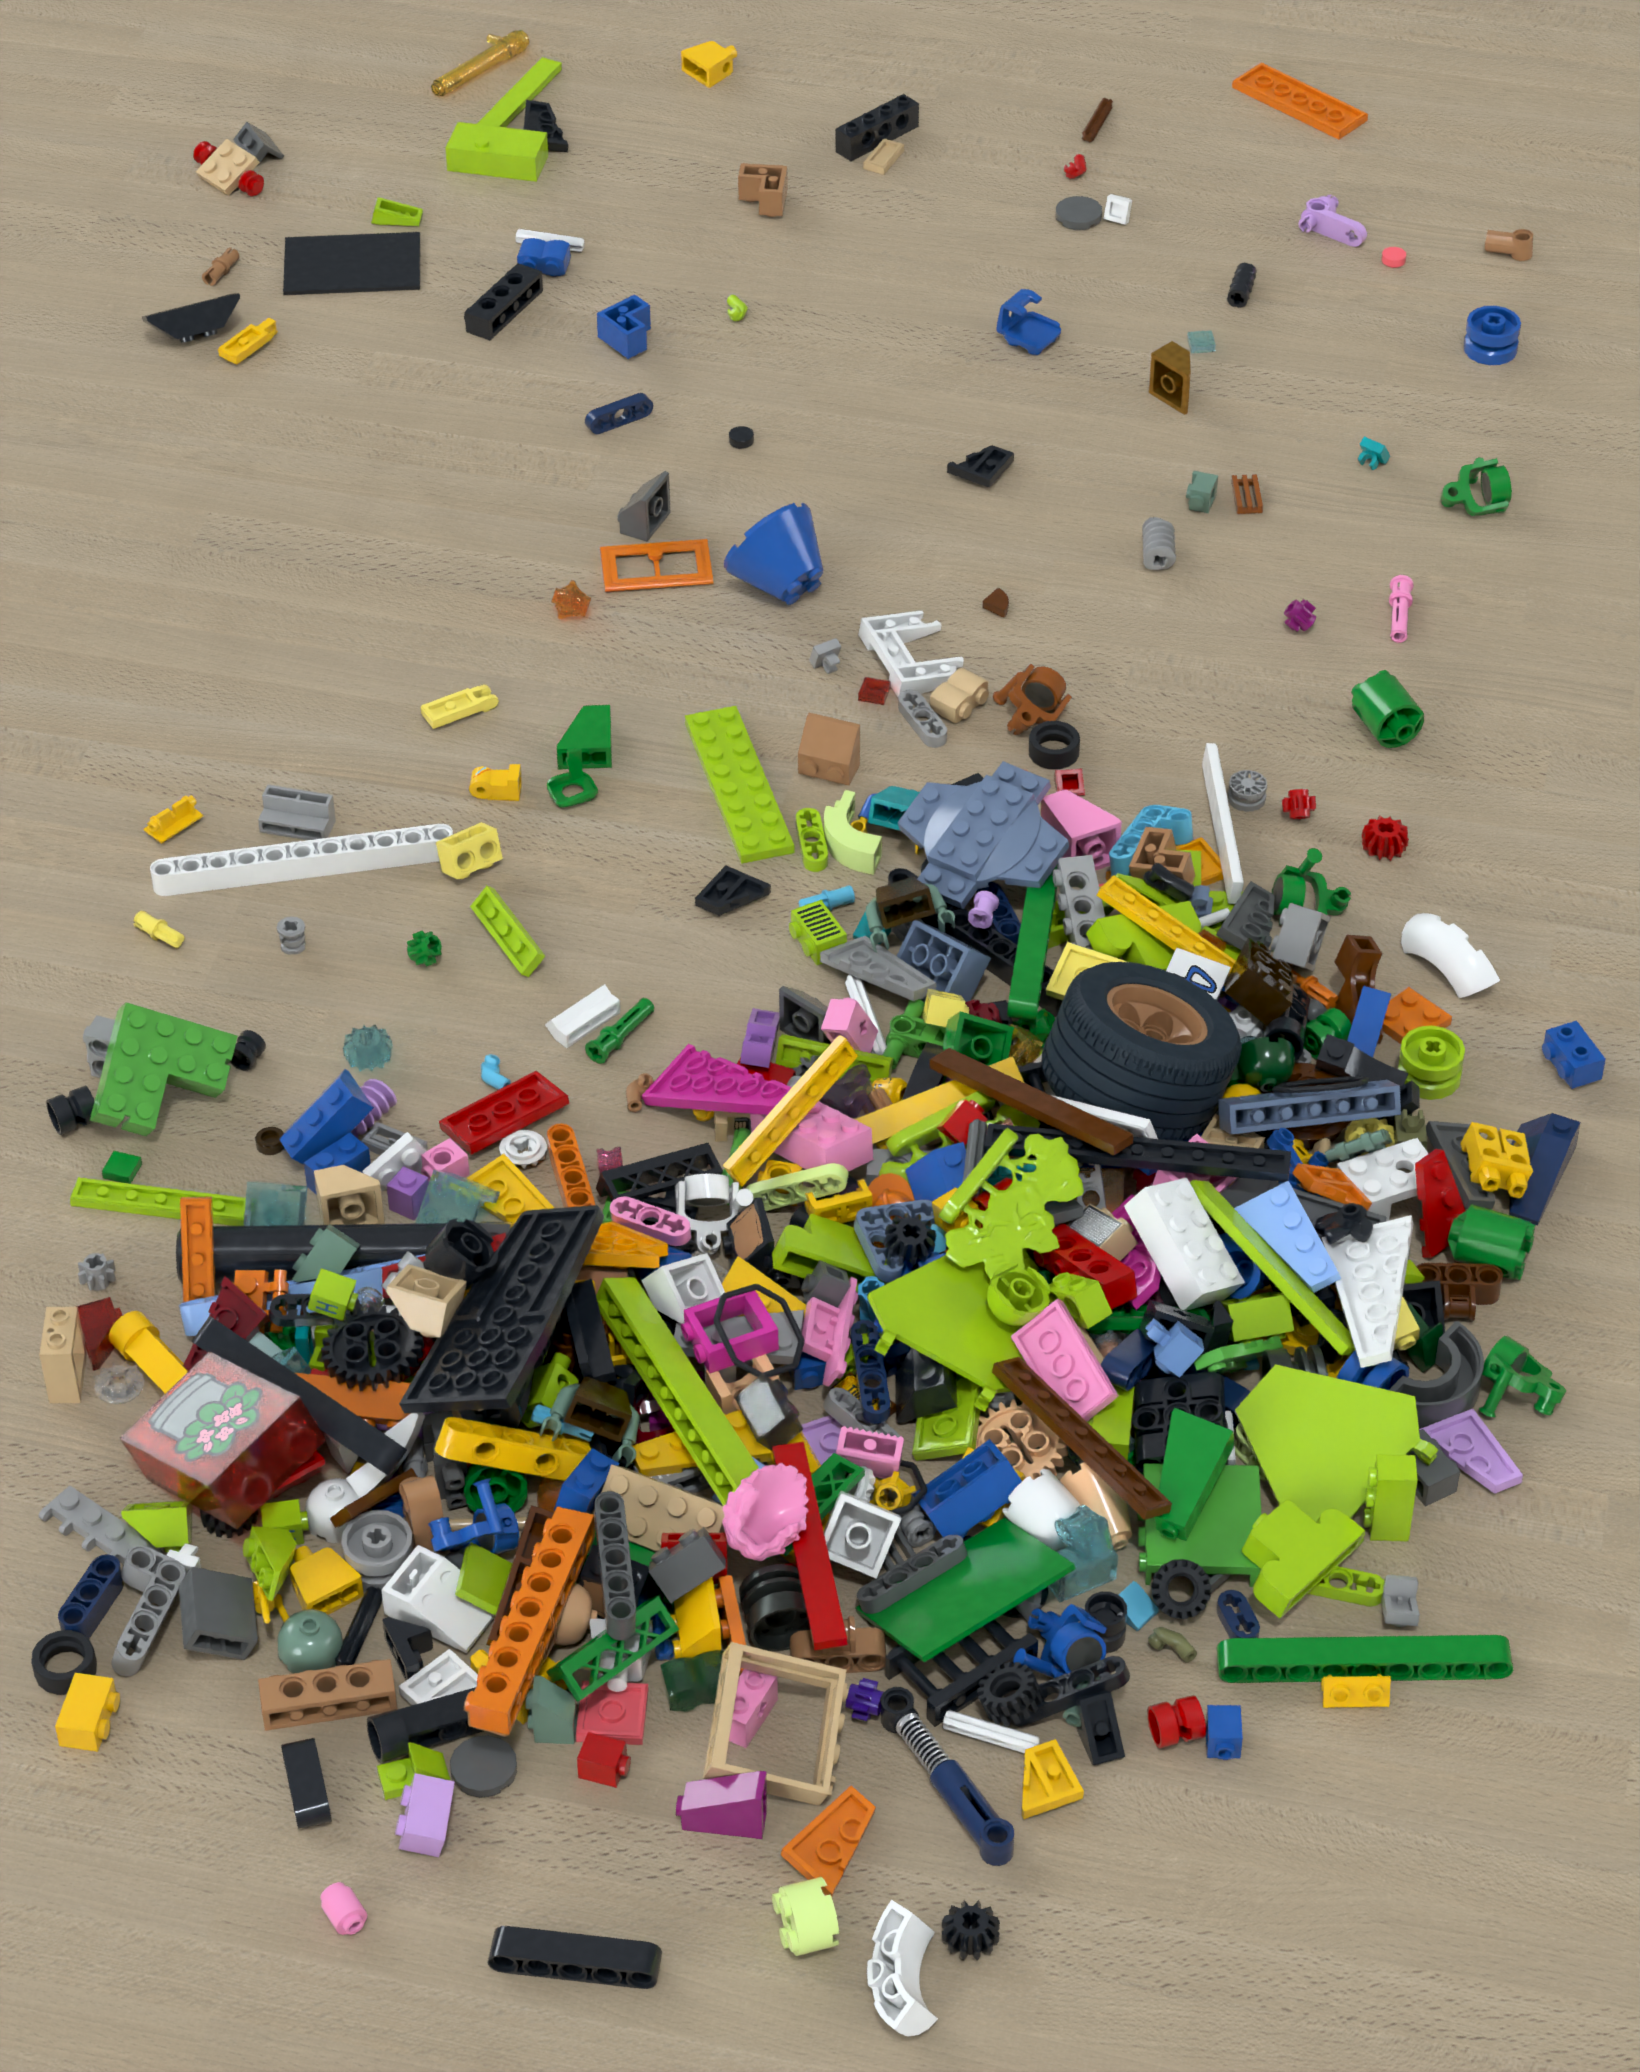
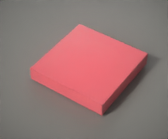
(614, 1713)

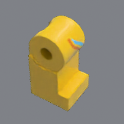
(496, 783)

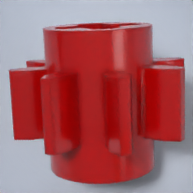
(1299, 804)

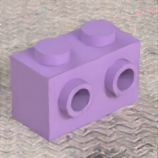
(426, 1815)

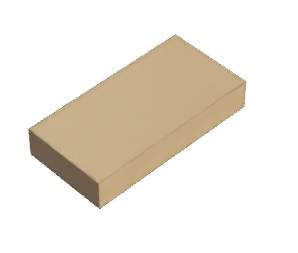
(883, 156)

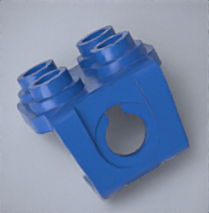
(1026, 328)

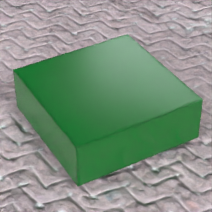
(121, 1167)

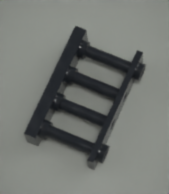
(964, 1688)

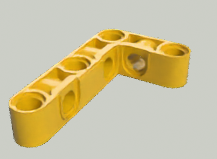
(511, 1448)

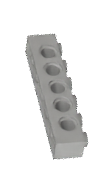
(1080, 873)

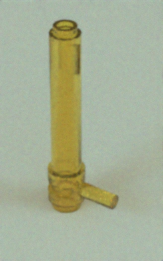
(503, 48)

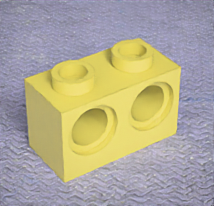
(467, 847)
(942, 1006)

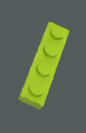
(507, 931)
(792, 1048)

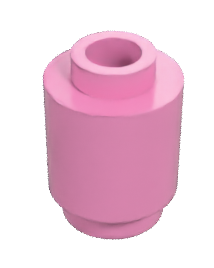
(343, 1909)

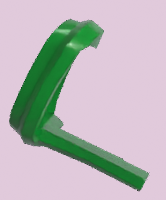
(574, 777)

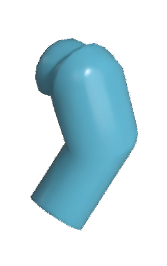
(491, 1072)

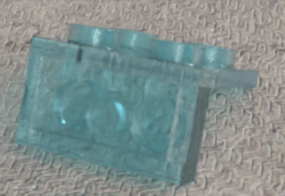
(452, 1198)

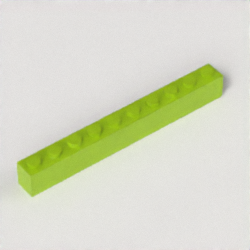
(675, 1385)

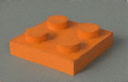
(1411, 1011)

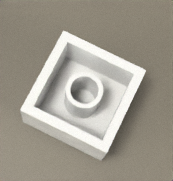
(860, 1534)

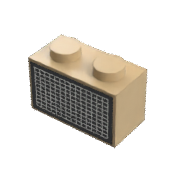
(1105, 1231)

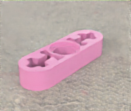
(659, 1230)

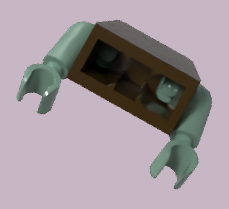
(904, 903)
(599, 1410)

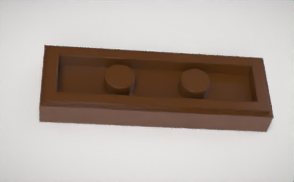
(370, 1500)

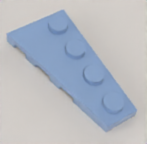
(1289, 1232)

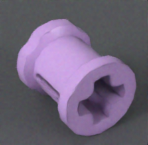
(981, 914)

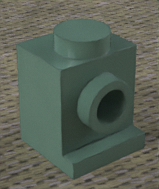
(1202, 491)

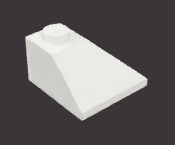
(683, 1286)

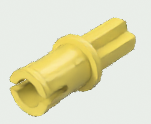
(158, 929)

